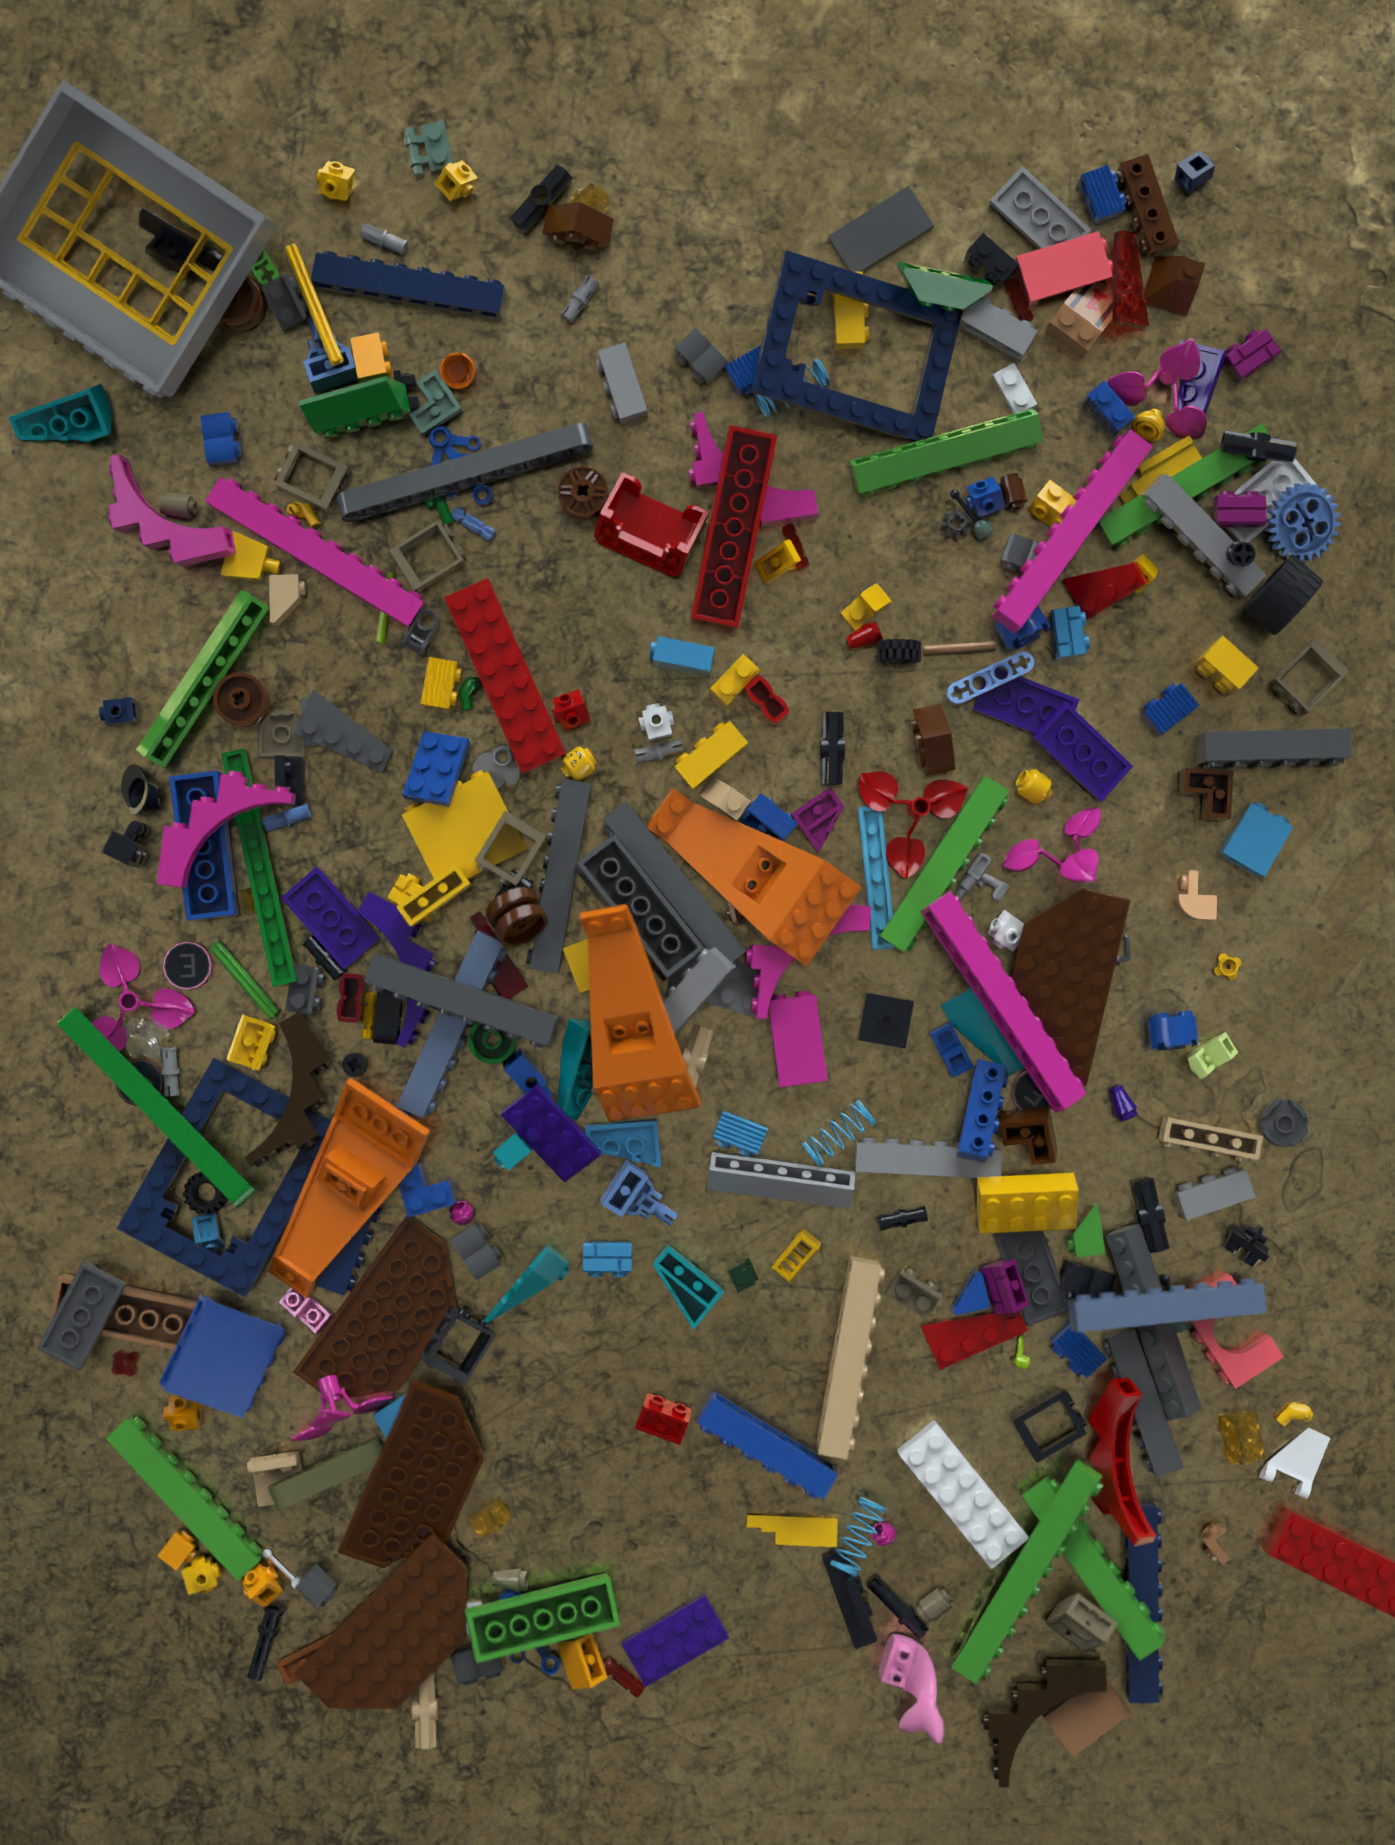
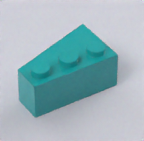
(688, 1284)

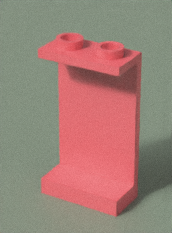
(1064, 267)

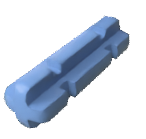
(473, 523)

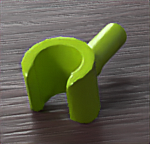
(1019, 1360)

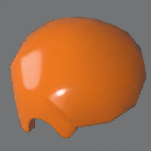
(457, 370)

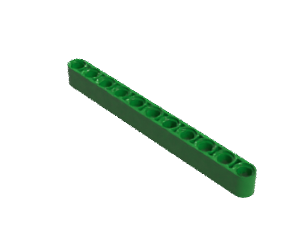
(156, 1107)

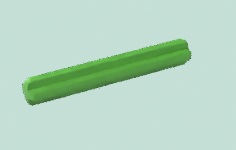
(244, 980)

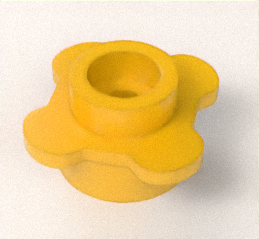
(1234, 964)

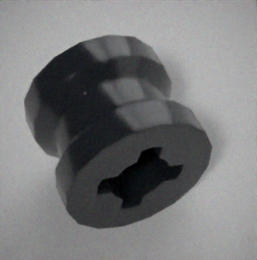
(1246, 553)
(358, 1065)

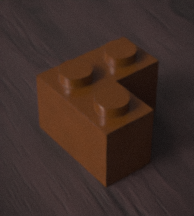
(578, 224)
(934, 739)
(1213, 786)
(1031, 1128)

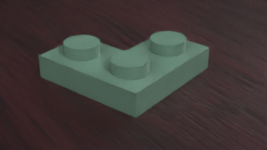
(440, 404)

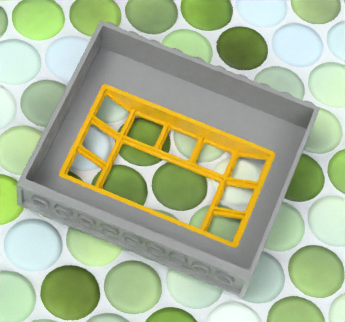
(75, 301)

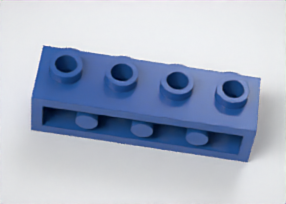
(981, 1111)

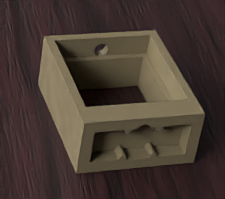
(333, 488)
(419, 537)
(1326, 660)
(504, 877)
(1072, 1616)

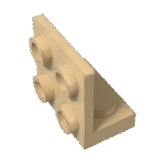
(270, 1470)

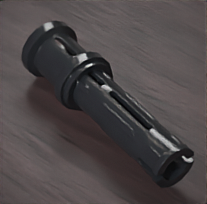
(267, 1631)

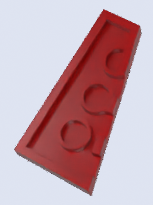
(964, 1337)

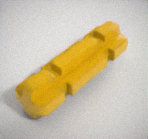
(369, 1015)

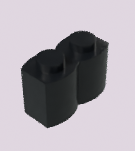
(1085, 1280)

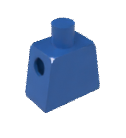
(521, 1067)

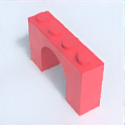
(1240, 1364)

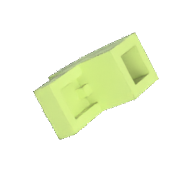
(1211, 1055)

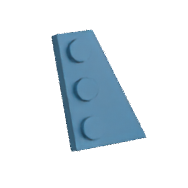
(628, 1139)

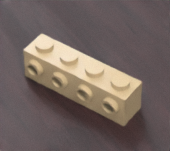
(1212, 1138)

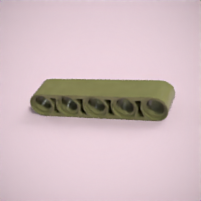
(325, 1474)

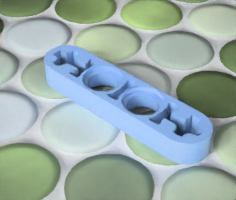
(989, 677)

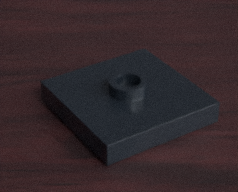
(885, 1020)

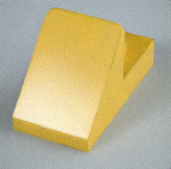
(777, 561)
(865, 606)

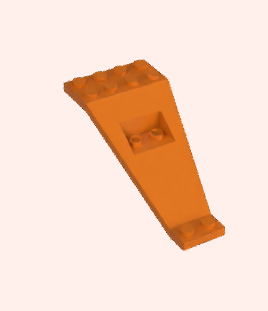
(791, 900)
(632, 1040)
(354, 1172)

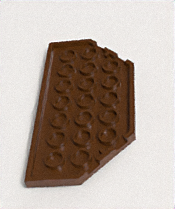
(1068, 969)
(386, 1317)
(416, 1479)
(394, 1634)

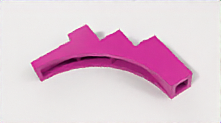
(779, 504)
(134, 512)
(183, 844)
(772, 961)

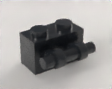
(126, 846)

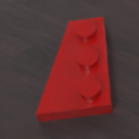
(1104, 587)

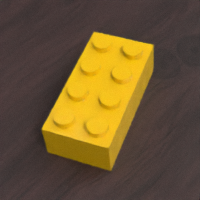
(1027, 1203)

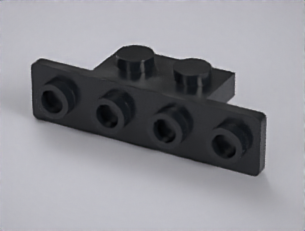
(173, 246)
(853, 1608)

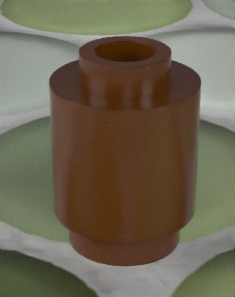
(1013, 491)

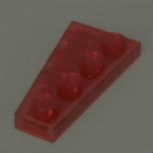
(1128, 290)

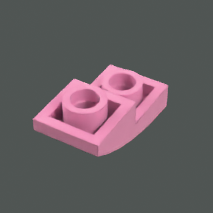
(307, 1310)

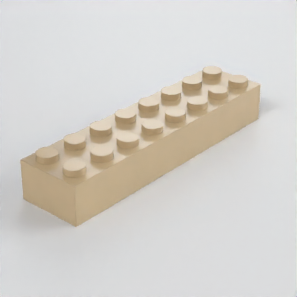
(848, 1357)

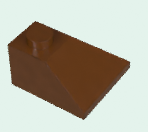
(1173, 283)

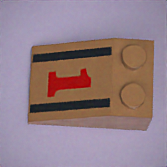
(1083, 317)

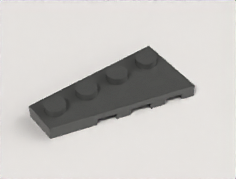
(336, 731)

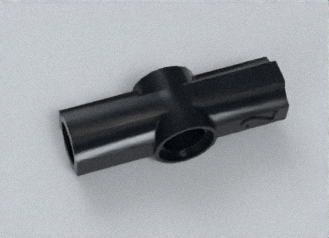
(551, 187)
(1258, 447)
(832, 748)
(1150, 1215)

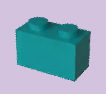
(511, 1152)

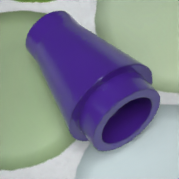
(1123, 1104)

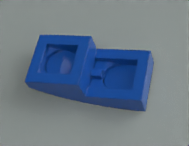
(951, 1049)

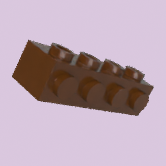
(1147, 206)

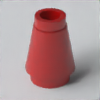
(864, 636)

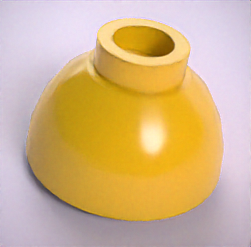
(1149, 425)

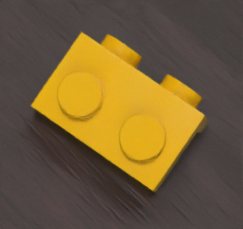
(1051, 503)
(251, 1042)

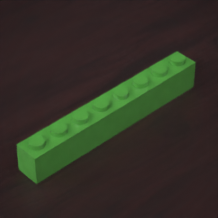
(946, 451)
(1194, 480)
(202, 678)
(944, 863)
(185, 1497)
(1102, 1577)

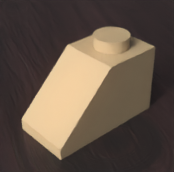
(284, 596)
(724, 798)

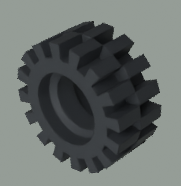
(899, 651)
(195, 1202)

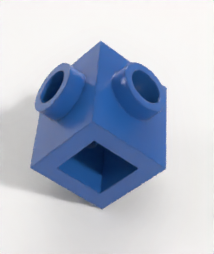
(985, 497)

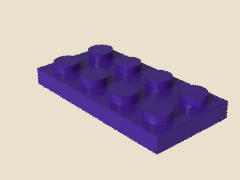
(1021, 702)
(1082, 751)
(331, 918)
(550, 1133)
(675, 1640)

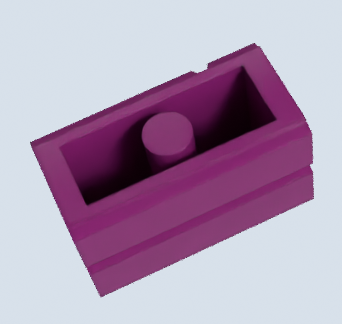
(1251, 355)
(1239, 510)
(1005, 1286)

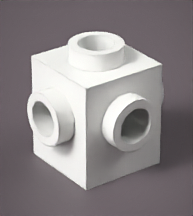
(660, 730)
(1006, 931)

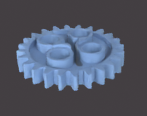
(1303, 521)

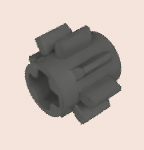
(960, 519)

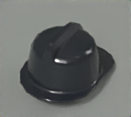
(138, 791)

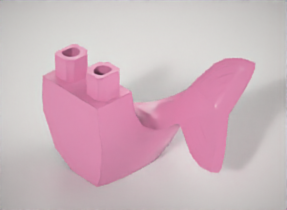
(911, 1669)

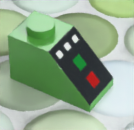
(1088, 1237)

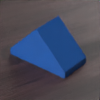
(973, 1296)

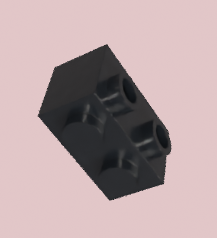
(991, 261)

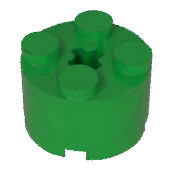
(486, 1051)

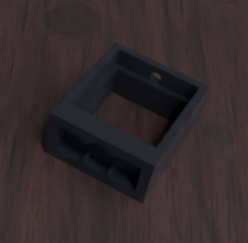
(465, 1370)
(1036, 1407)

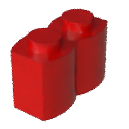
(771, 705)

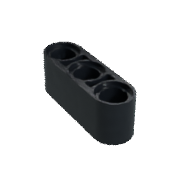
(387, 1018)

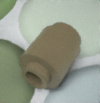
(178, 505)
(935, 1605)

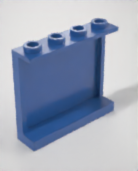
(221, 1357)

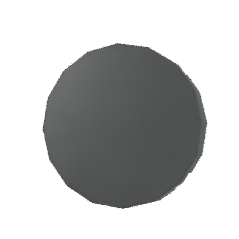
(1283, 1123)

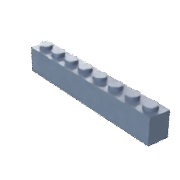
(449, 1031)
(1167, 1306)

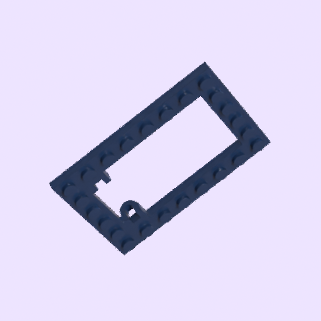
(784, 382)
(241, 1261)

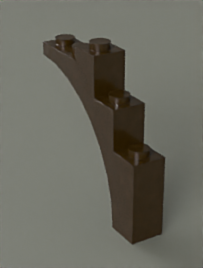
(294, 1126)
(1063, 1681)

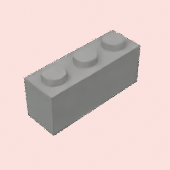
(998, 327)
(621, 383)
(1213, 1193)

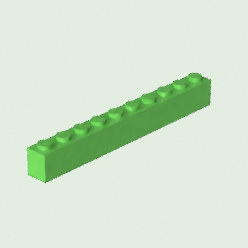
(1027, 1571)

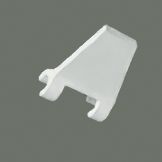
(1298, 1460)

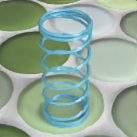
(819, 371)
(863, 1111)
(846, 1568)

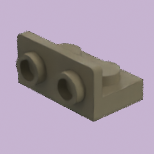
(915, 1293)

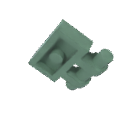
(436, 145)

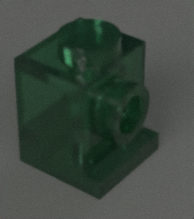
(743, 1274)

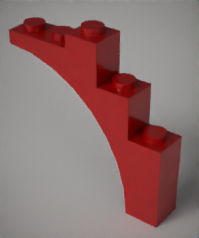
(1111, 1458)

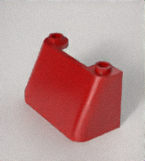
(647, 528)

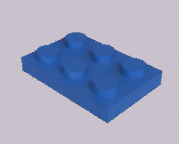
(436, 768)

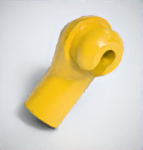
(304, 511)
(1295, 1411)

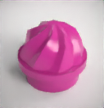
(461, 1213)
(885, 1535)

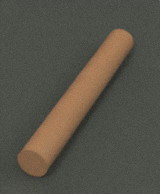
(959, 648)

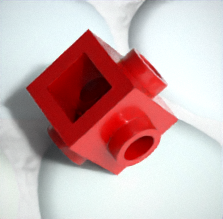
(570, 710)

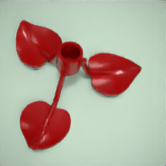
(942, 796)

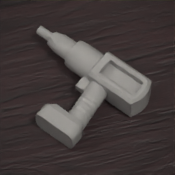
(976, 874)

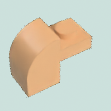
(1194, 905)

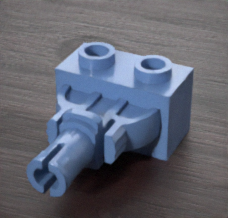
(318, 366)
(632, 1192)

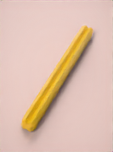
(313, 305)

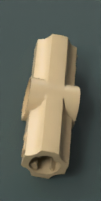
(696, 1050)
(425, 1714)

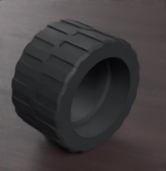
(1283, 595)

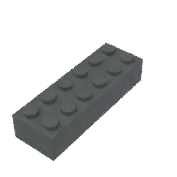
(1273, 747)
(621, 881)

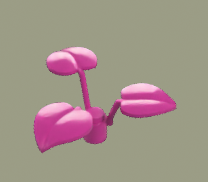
(1175, 362)
(1078, 866)
(120, 967)
(331, 1394)

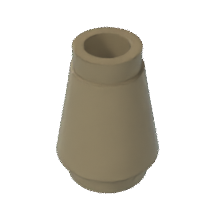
(511, 1579)

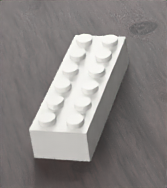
(962, 1494)

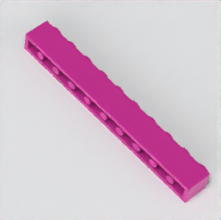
(1071, 531)
(314, 552)
(1003, 1002)

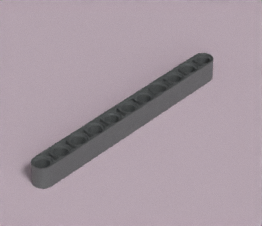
(464, 472)

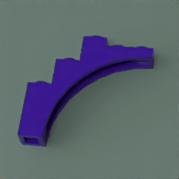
(399, 933)

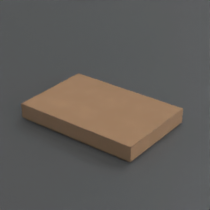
(1086, 1718)

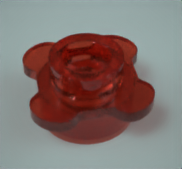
(118, 1368)

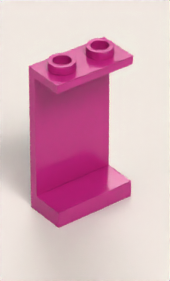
(797, 1039)

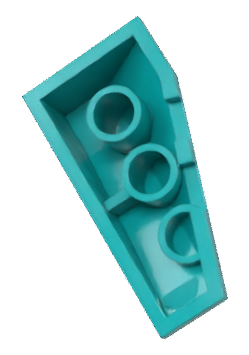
(72, 417)
(977, 1026)
(576, 1068)
(540, 1274)

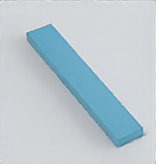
(875, 873)

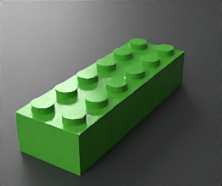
(541, 1617)

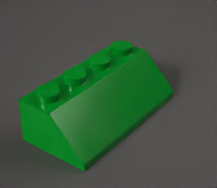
(356, 407)

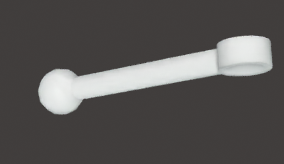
(267, 1553)

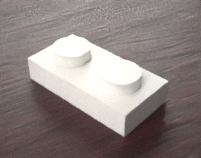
(1014, 389)

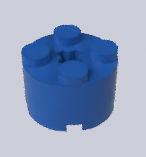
(1027, 633)
(1173, 1032)

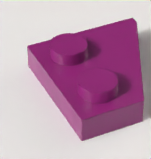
(818, 817)

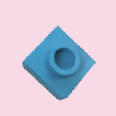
(207, 1231)

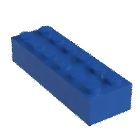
(211, 880)
(767, 1445)

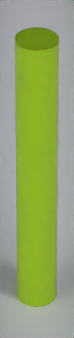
(384, 619)

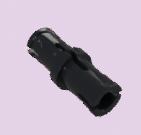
(312, 946)
(902, 1218)

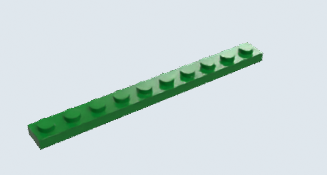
(262, 881)

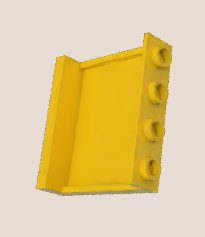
(460, 830)

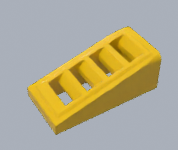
(808, 1238)

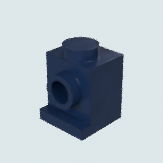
(1194, 171)
(126, 715)

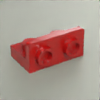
(663, 1418)

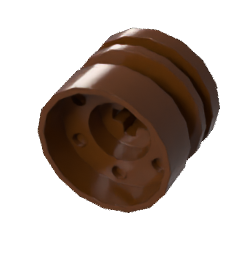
(582, 508)

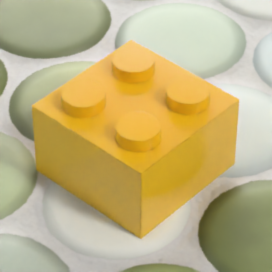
(1225, 666)

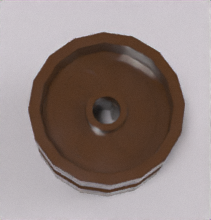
(245, 308)
(228, 695)
(516, 916)

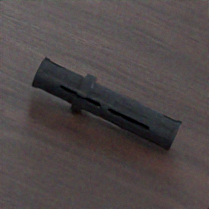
(898, 1608)

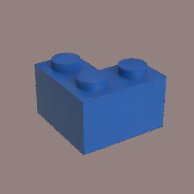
(422, 1198)

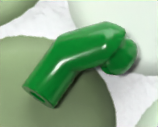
(442, 508)
(465, 691)

